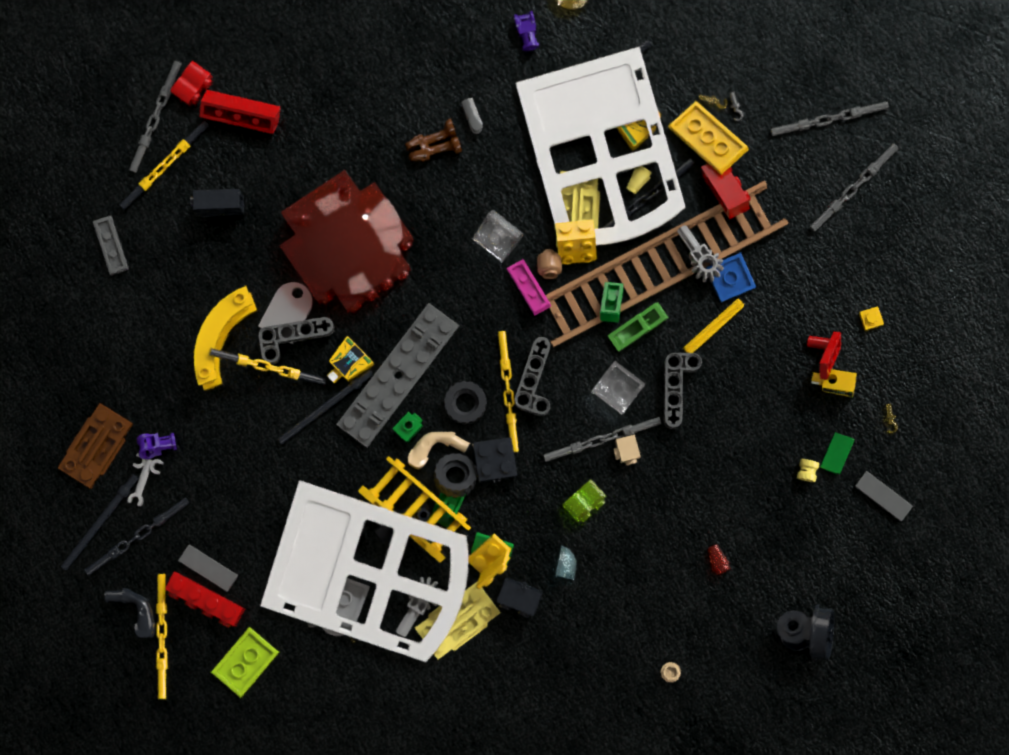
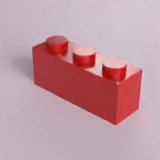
(727, 190)

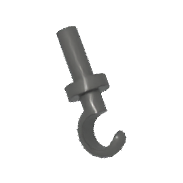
(735, 106)

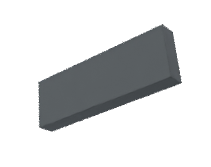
(110, 245)
(883, 496)
(208, 568)

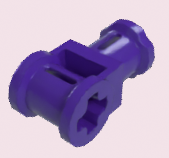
(526, 28)
(154, 444)

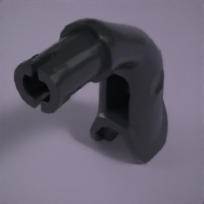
(145, 623)

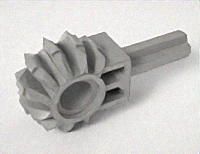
(701, 255)
(417, 607)

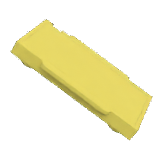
(582, 202)
(471, 619)

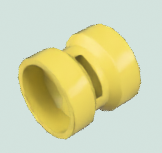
(807, 470)

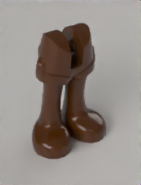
(424, 142)

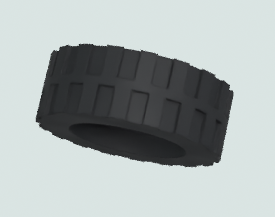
(461, 388)
(452, 489)

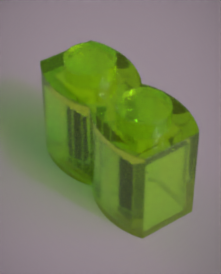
(584, 501)

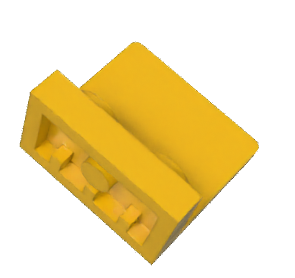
(490, 559)

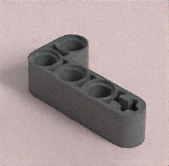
(296, 335)
(534, 374)
(676, 391)

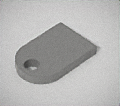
(286, 308)
(350, 604)

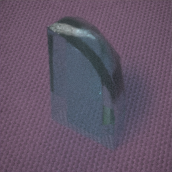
(566, 564)

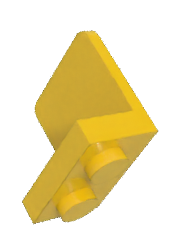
(576, 241)

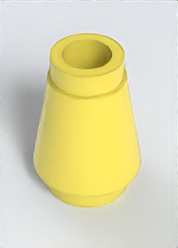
(638, 179)

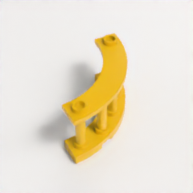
(214, 333)
(373, 494)

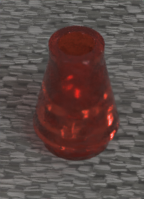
(718, 560)

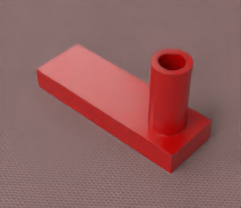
(832, 349)

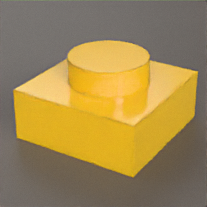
(871, 318)

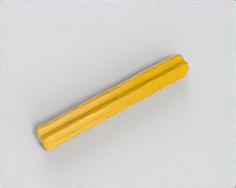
(714, 326)

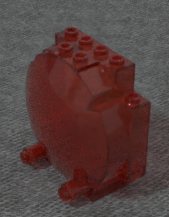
(346, 242)

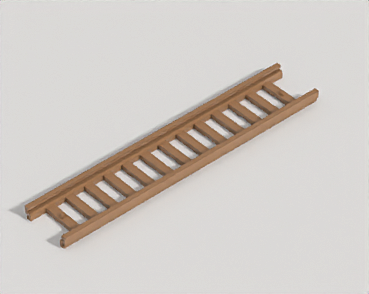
(650, 248)

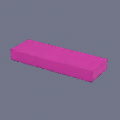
(528, 287)

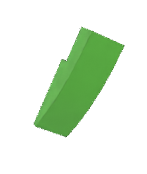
(638, 326)

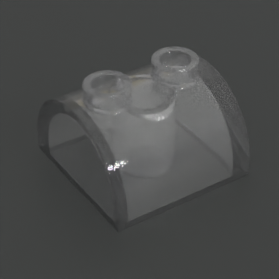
(497, 235)
(618, 387)

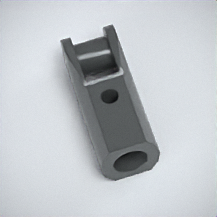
(472, 115)

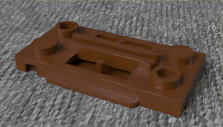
(95, 446)

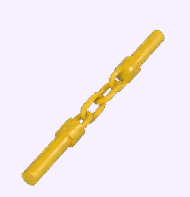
(505, 365)
(161, 663)

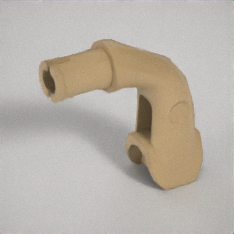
(418, 455)

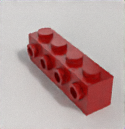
(239, 111)
(204, 598)

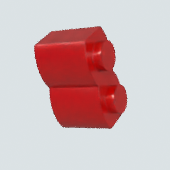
(191, 84)

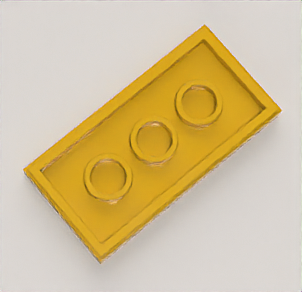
(708, 137)

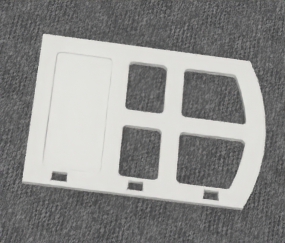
(587, 103)
(319, 556)

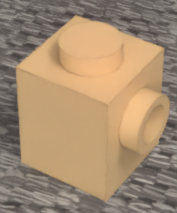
(627, 450)

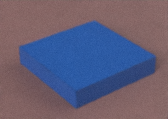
(734, 278)

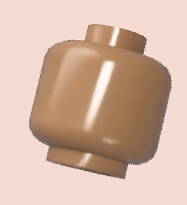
(549, 264)

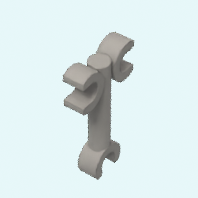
(147, 465)

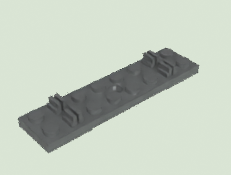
(410, 358)

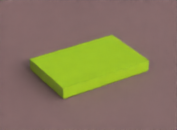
(245, 662)

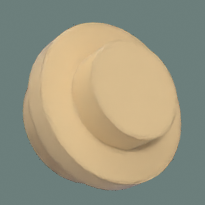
(670, 672)

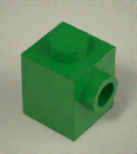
(408, 426)

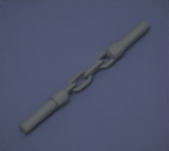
(805, 124)
(145, 139)
(872, 169)
(577, 447)

